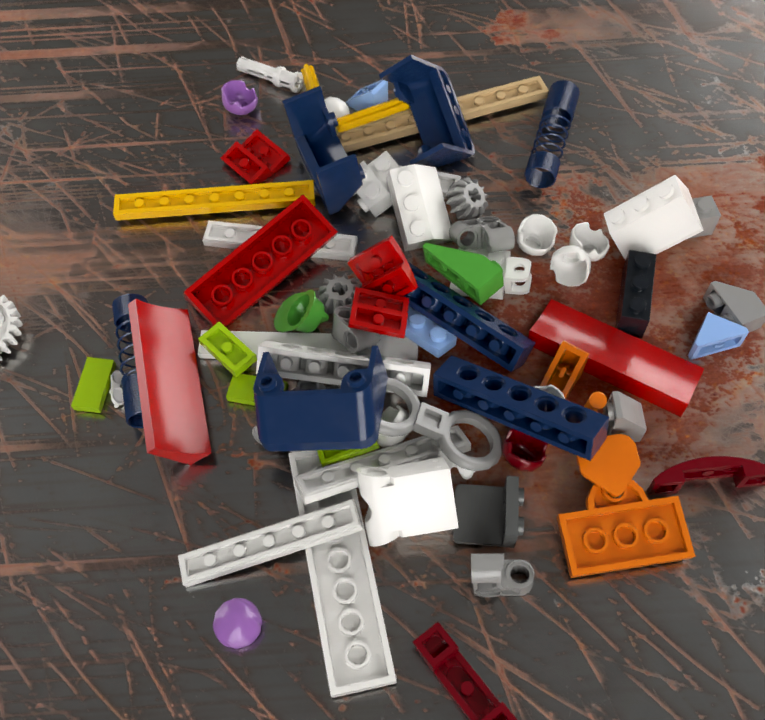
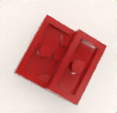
(255, 158)
(384, 268)
(379, 312)

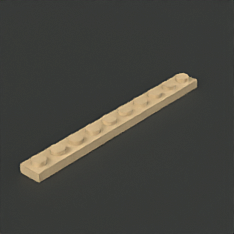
(471, 105)

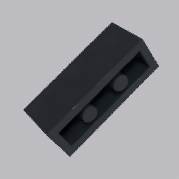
(636, 293)

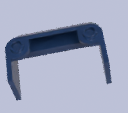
(434, 108)
(329, 166)
(320, 417)

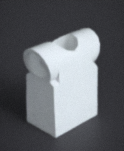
(407, 500)

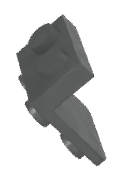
(489, 514)

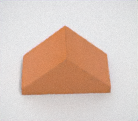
(566, 368)

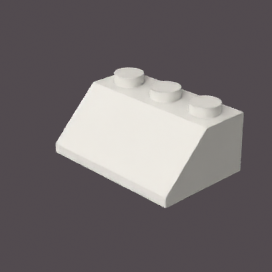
(418, 206)
(654, 219)

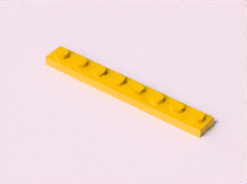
(211, 200)

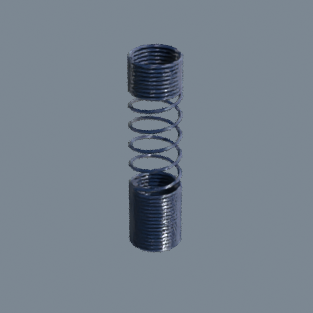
(558, 114)
(129, 383)

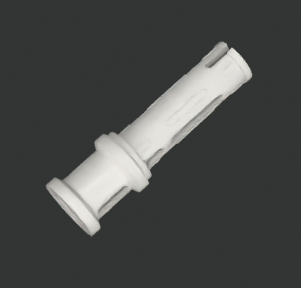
(278, 76)

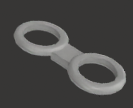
(437, 424)

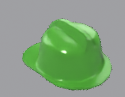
(300, 313)

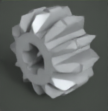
(467, 199)
(337, 292)

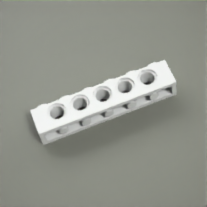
(332, 365)

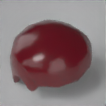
(523, 451)

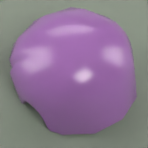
(238, 98)
(237, 623)

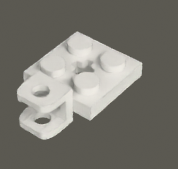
(510, 274)

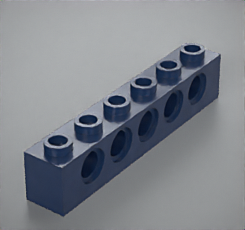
(469, 322)
(521, 407)

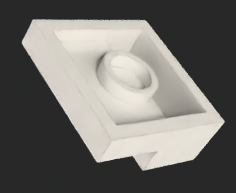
(375, 192)

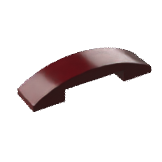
(744, 472)
(459, 677)

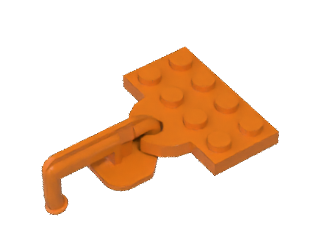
(621, 530)

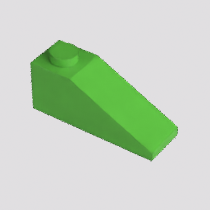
(466, 270)

